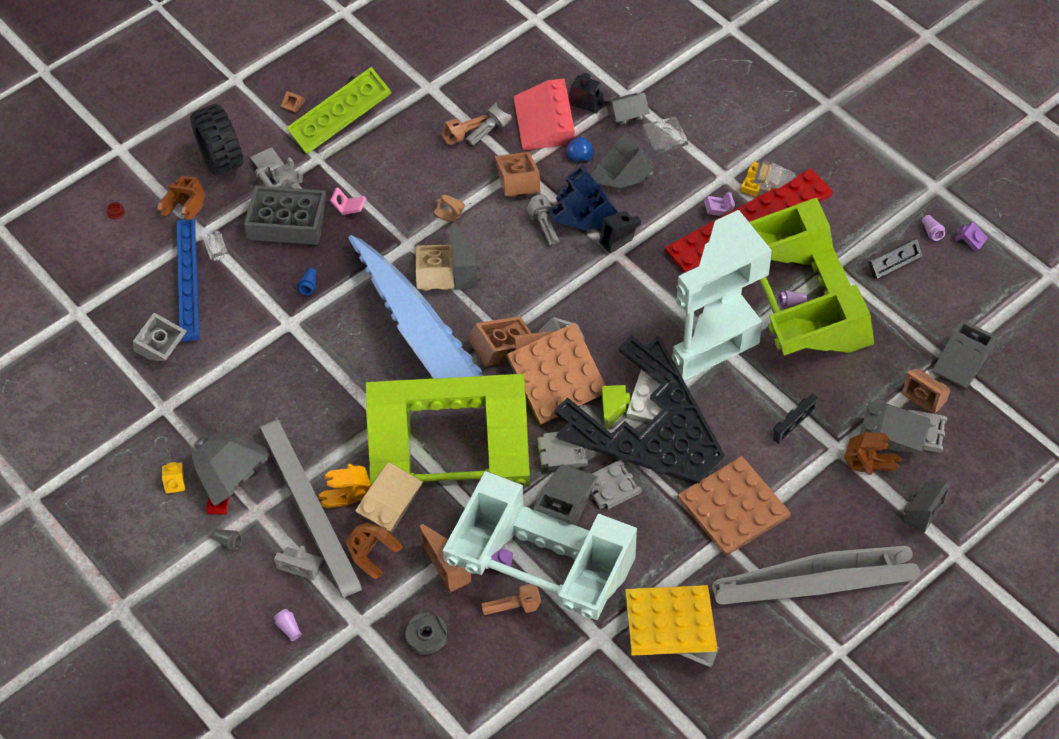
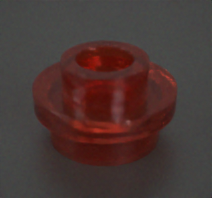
(115, 210)

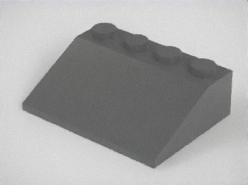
(285, 215)

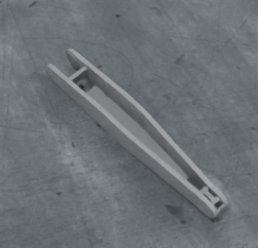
(819, 575)

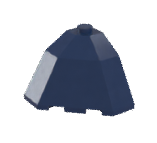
(582, 202)

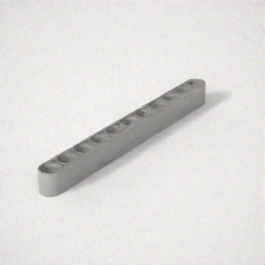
(310, 509)

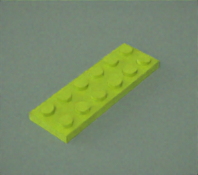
(339, 110)

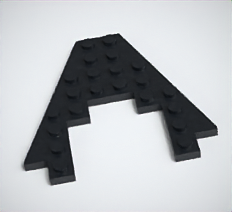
(673, 443)

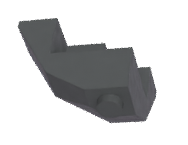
(623, 164)
(224, 462)

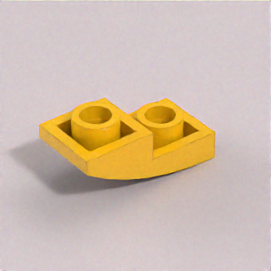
(748, 186)

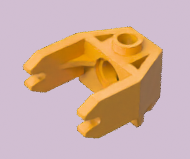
(353, 484)

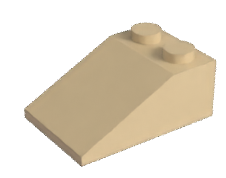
(434, 267)
(389, 497)

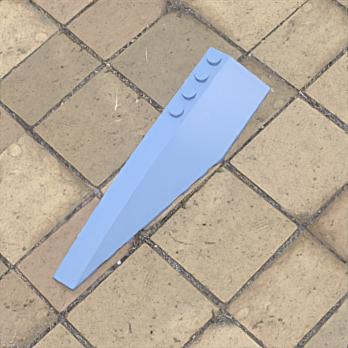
(417, 320)

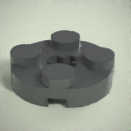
(430, 644)

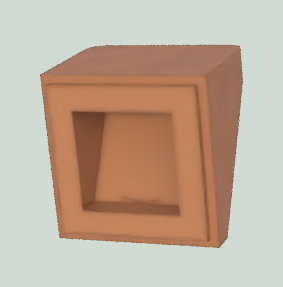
(292, 102)

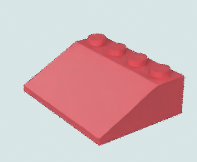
(544, 115)

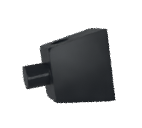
(586, 93)
(618, 230)

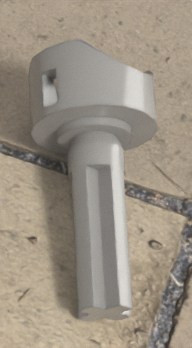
(496, 118)
(540, 212)

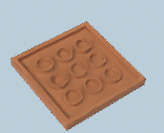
(557, 369)
(734, 506)

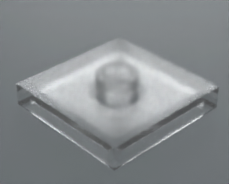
(665, 135)

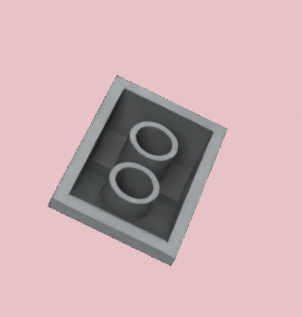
(464, 261)
(903, 427)

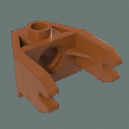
(185, 191)
(862, 455)
(363, 540)

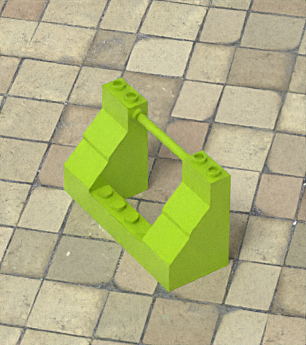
(827, 323)
(505, 403)

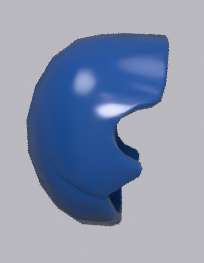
(580, 149)

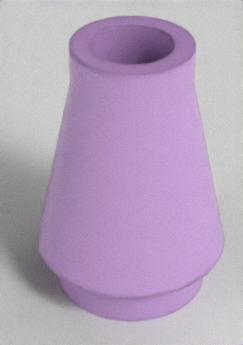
(933, 228)
(789, 298)
(286, 622)

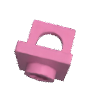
(347, 205)

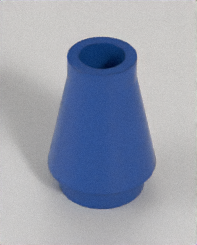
(308, 282)

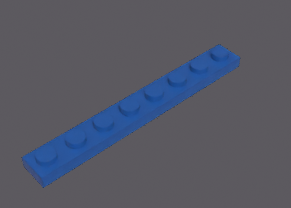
(188, 279)

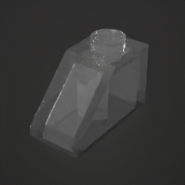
(772, 176)
(214, 245)

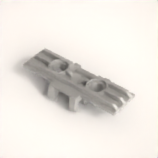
(271, 166)

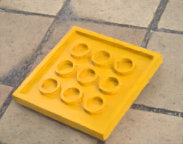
(670, 620)

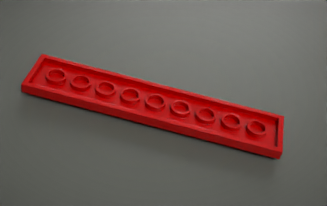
(806, 186)

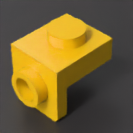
(173, 477)

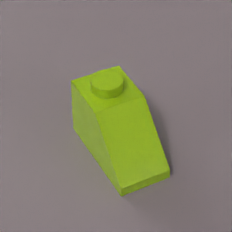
(614, 403)

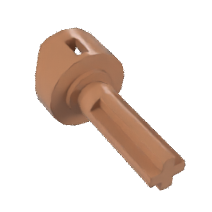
(457, 129)
(515, 601)

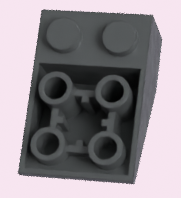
(964, 354)
(566, 494)

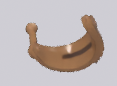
(449, 214)

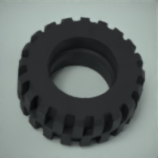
(216, 139)

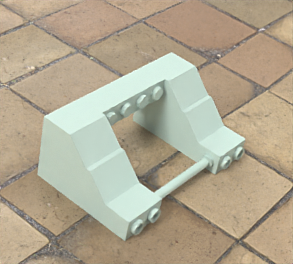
(728, 323)
(498, 514)

